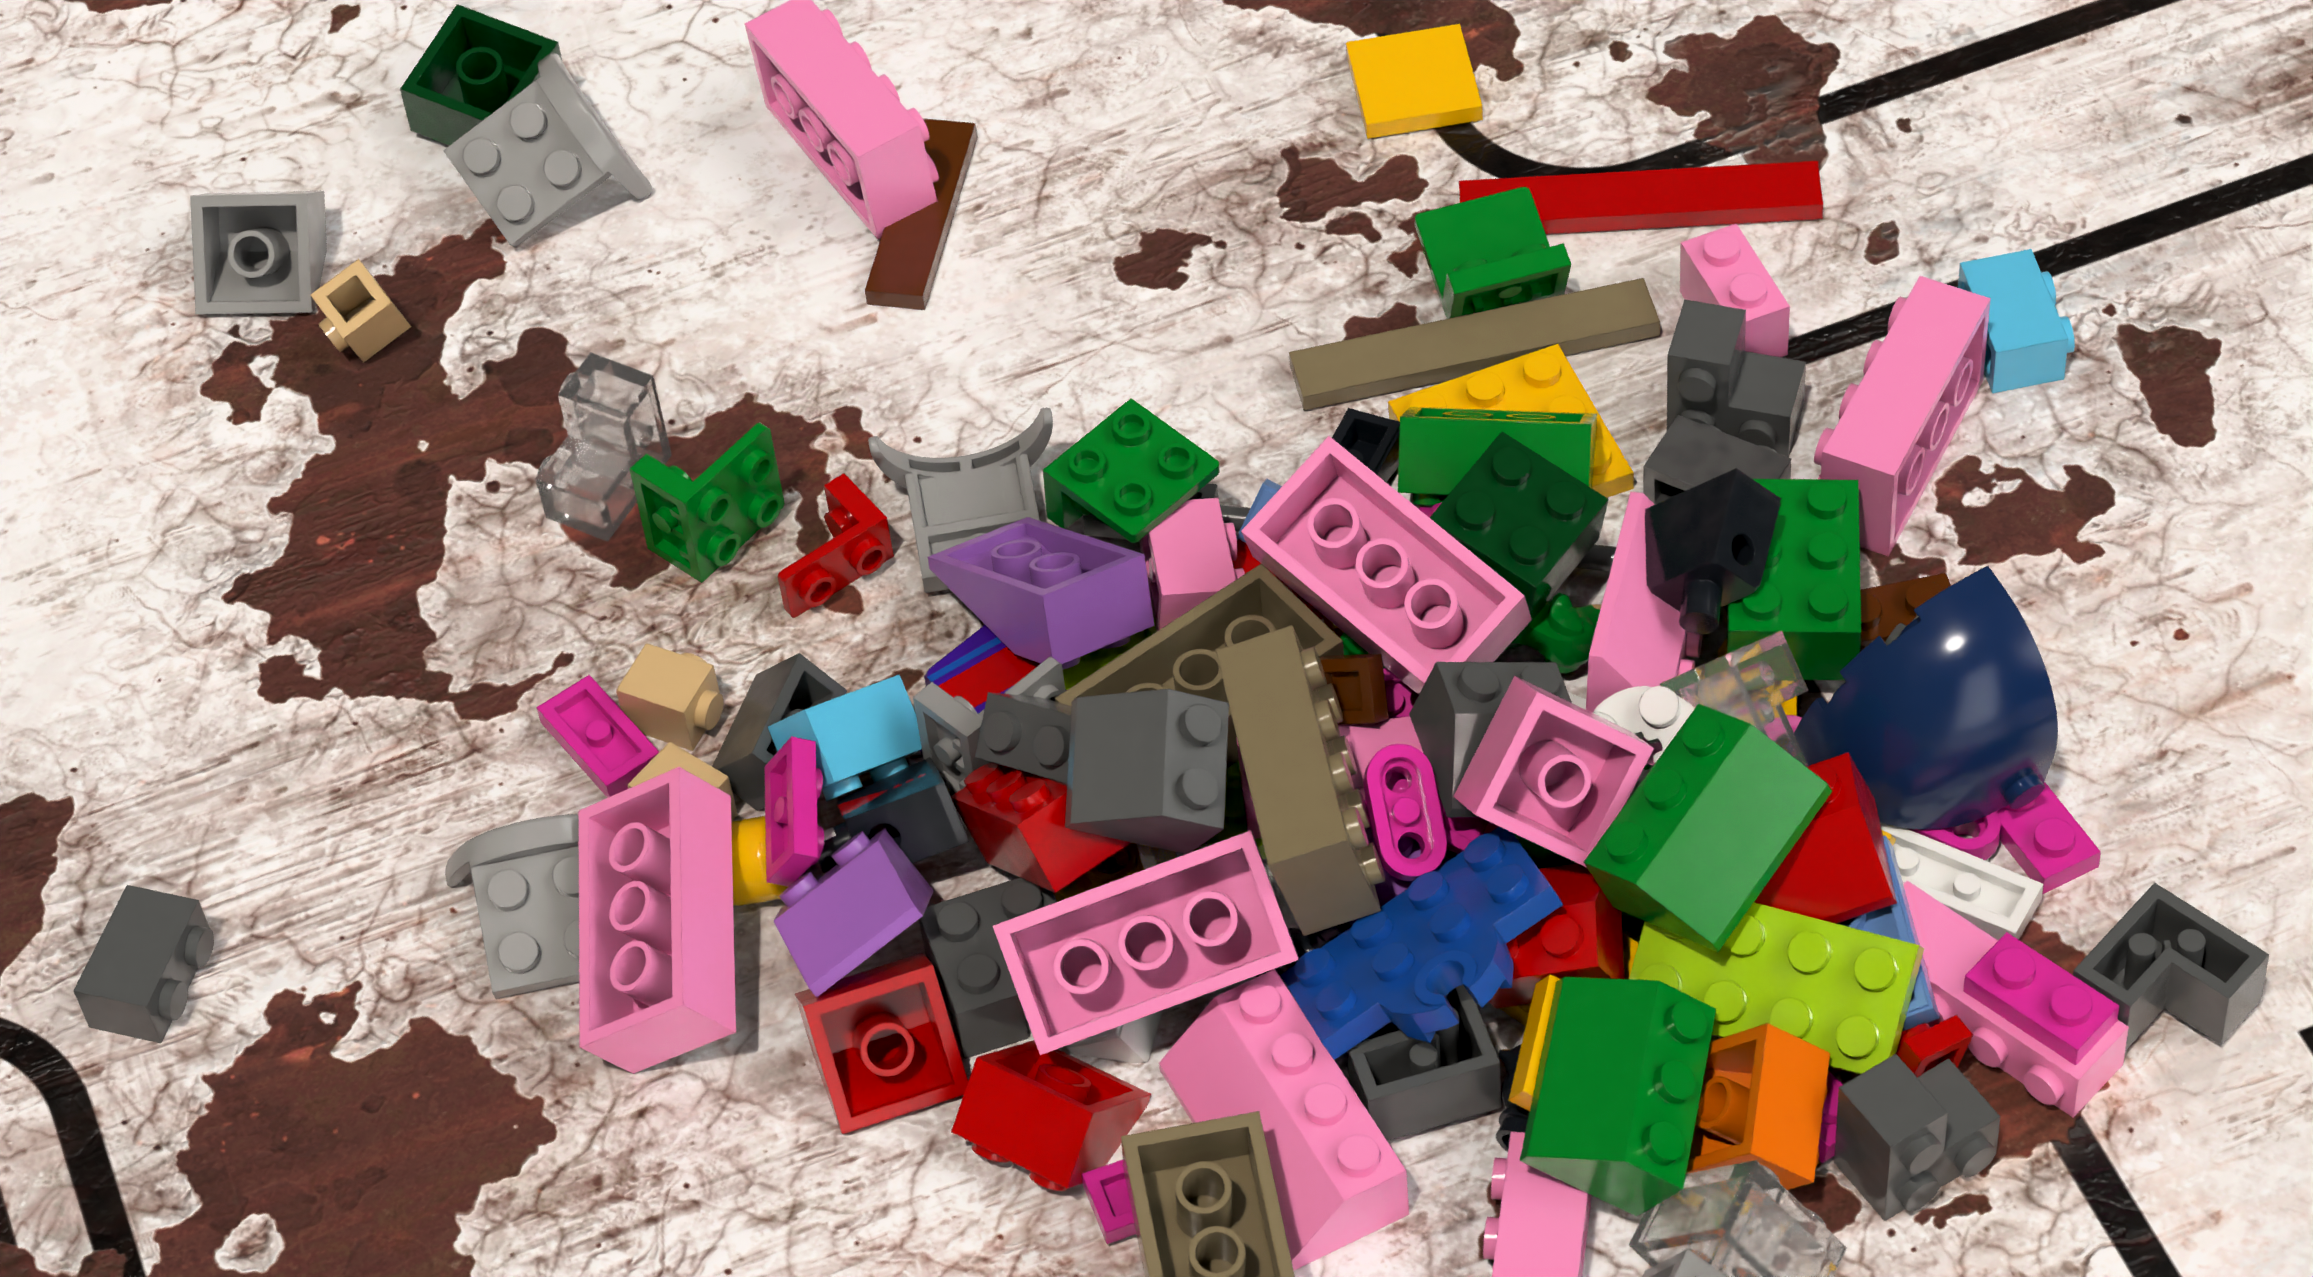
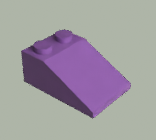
(1049, 589)

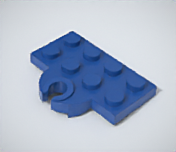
(1423, 945)

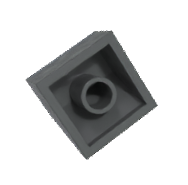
(1458, 709)
(1148, 768)

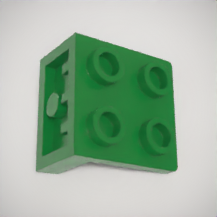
(1491, 253)
(1126, 473)
(710, 518)

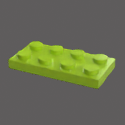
(1798, 974)

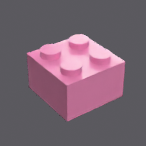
(1552, 771)

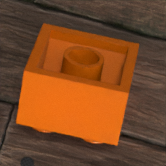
(1762, 1104)

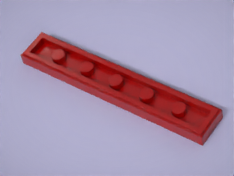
(1666, 196)

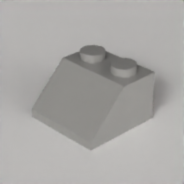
(257, 251)

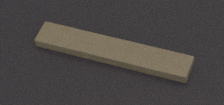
(1471, 343)

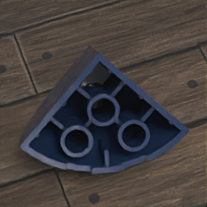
(1944, 714)

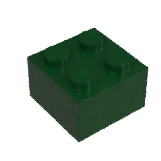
(470, 73)
(1523, 518)

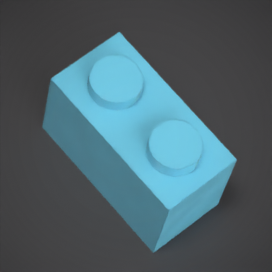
(2025, 332)
(856, 735)

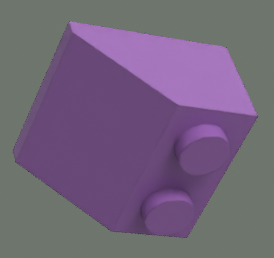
(850, 909)

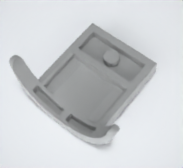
(541, 155)
(968, 493)
(526, 901)

